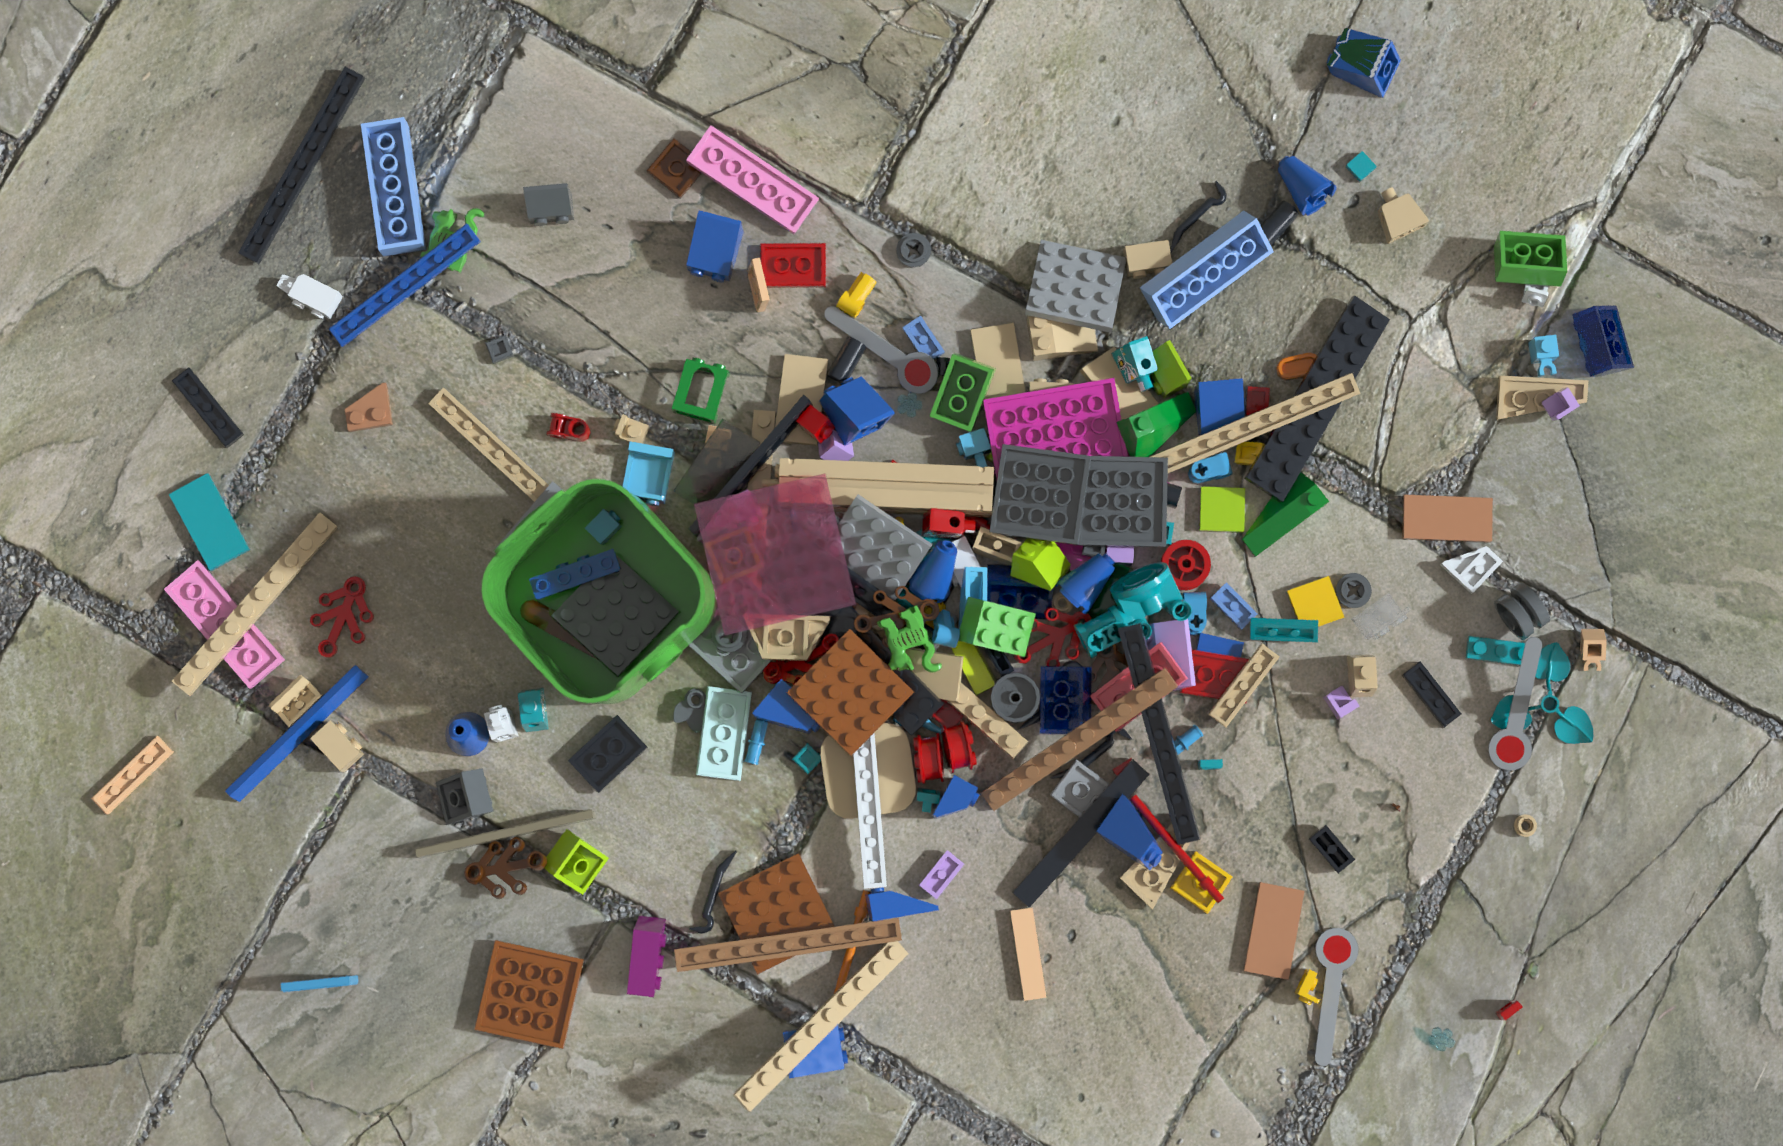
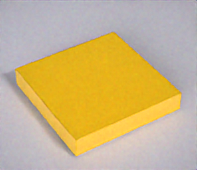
(1316, 602)
(1187, 885)

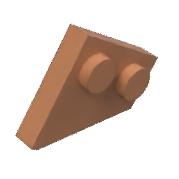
(370, 411)

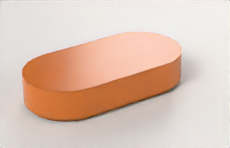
(1295, 366)

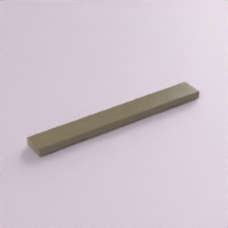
(505, 833)

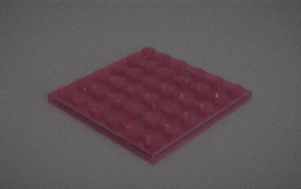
(775, 554)

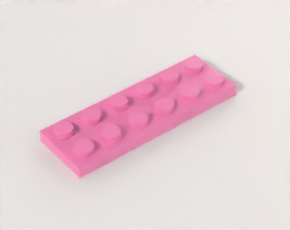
(752, 180)
(208, 607)

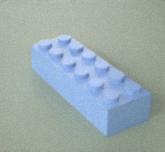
(393, 186)
(1206, 269)

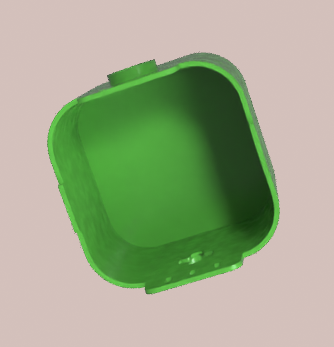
(558, 535)

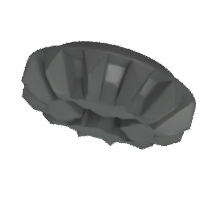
(913, 240)
(1363, 591)
(724, 643)

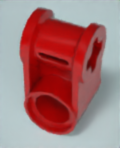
(563, 428)

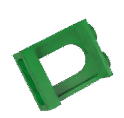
(720, 377)

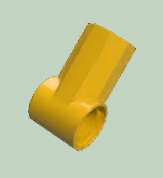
(853, 299)

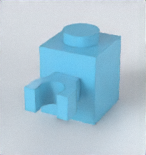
(1544, 351)
(974, 446)

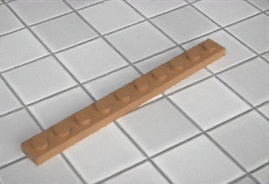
(1079, 739)
(788, 945)

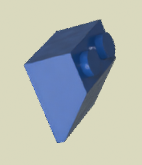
(956, 798)

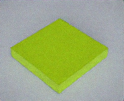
(1222, 509)

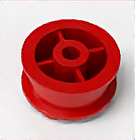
(1195, 556)
(957, 747)
(928, 758)

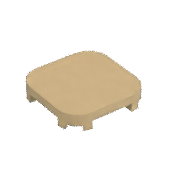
(894, 770)

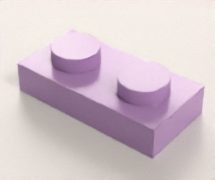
(941, 874)

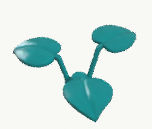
(1574, 724)

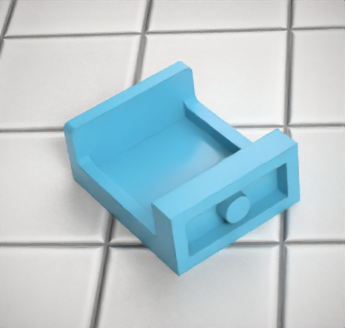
(648, 472)

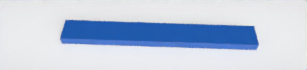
(404, 285)
(296, 733)

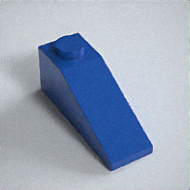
(889, 905)

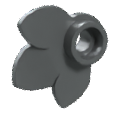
(691, 712)

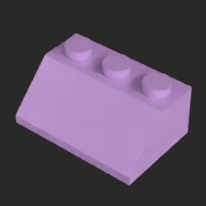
(1176, 639)

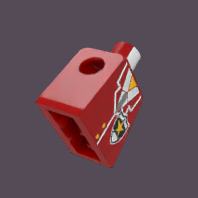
(937, 524)

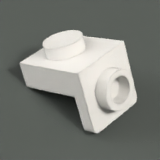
(1535, 295)

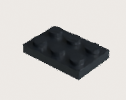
(608, 754)

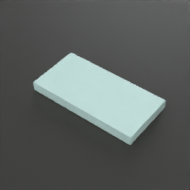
(723, 733)

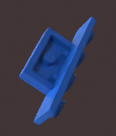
(574, 574)

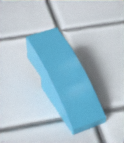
(973, 585)

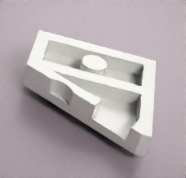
(1472, 568)

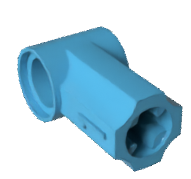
(945, 630)

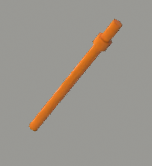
(860, 912)

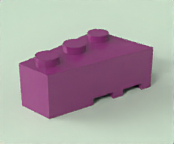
(646, 956)

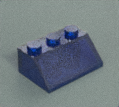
(1602, 340)
(1016, 593)
(1064, 698)

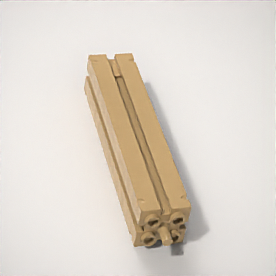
(897, 486)

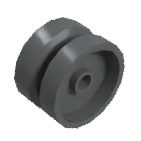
(1522, 611)
(1015, 711)

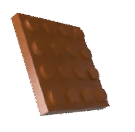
(850, 692)
(775, 904)
(529, 994)

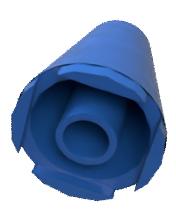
(1305, 185)
(935, 573)
(1087, 581)
(474, 737)

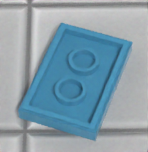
(319, 983)

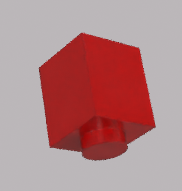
(815, 424)

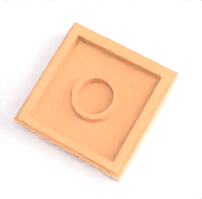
(758, 285)

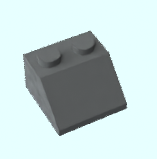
(549, 204)
(464, 796)

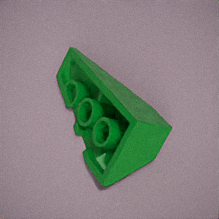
(1152, 427)
(1282, 517)

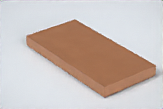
(1447, 518)
(1274, 930)

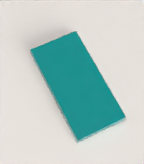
(209, 522)

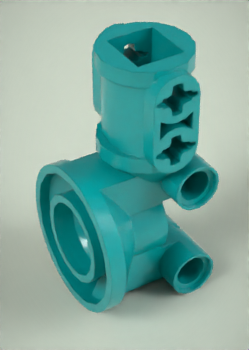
(1136, 596)

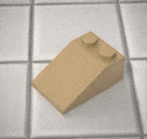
(1058, 339)

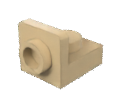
(630, 430)

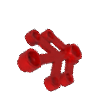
(343, 614)
(1055, 636)
(778, 670)

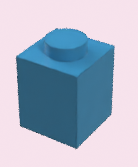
(604, 526)

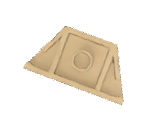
(790, 639)

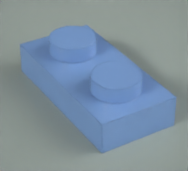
(923, 338)
(1233, 606)

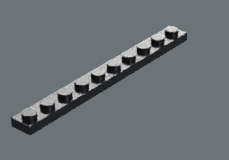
(301, 165)
(1160, 738)

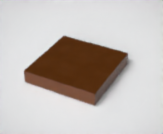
(673, 170)

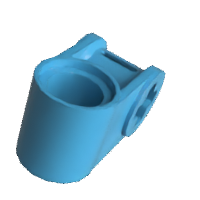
(1214, 468)
(1198, 603)

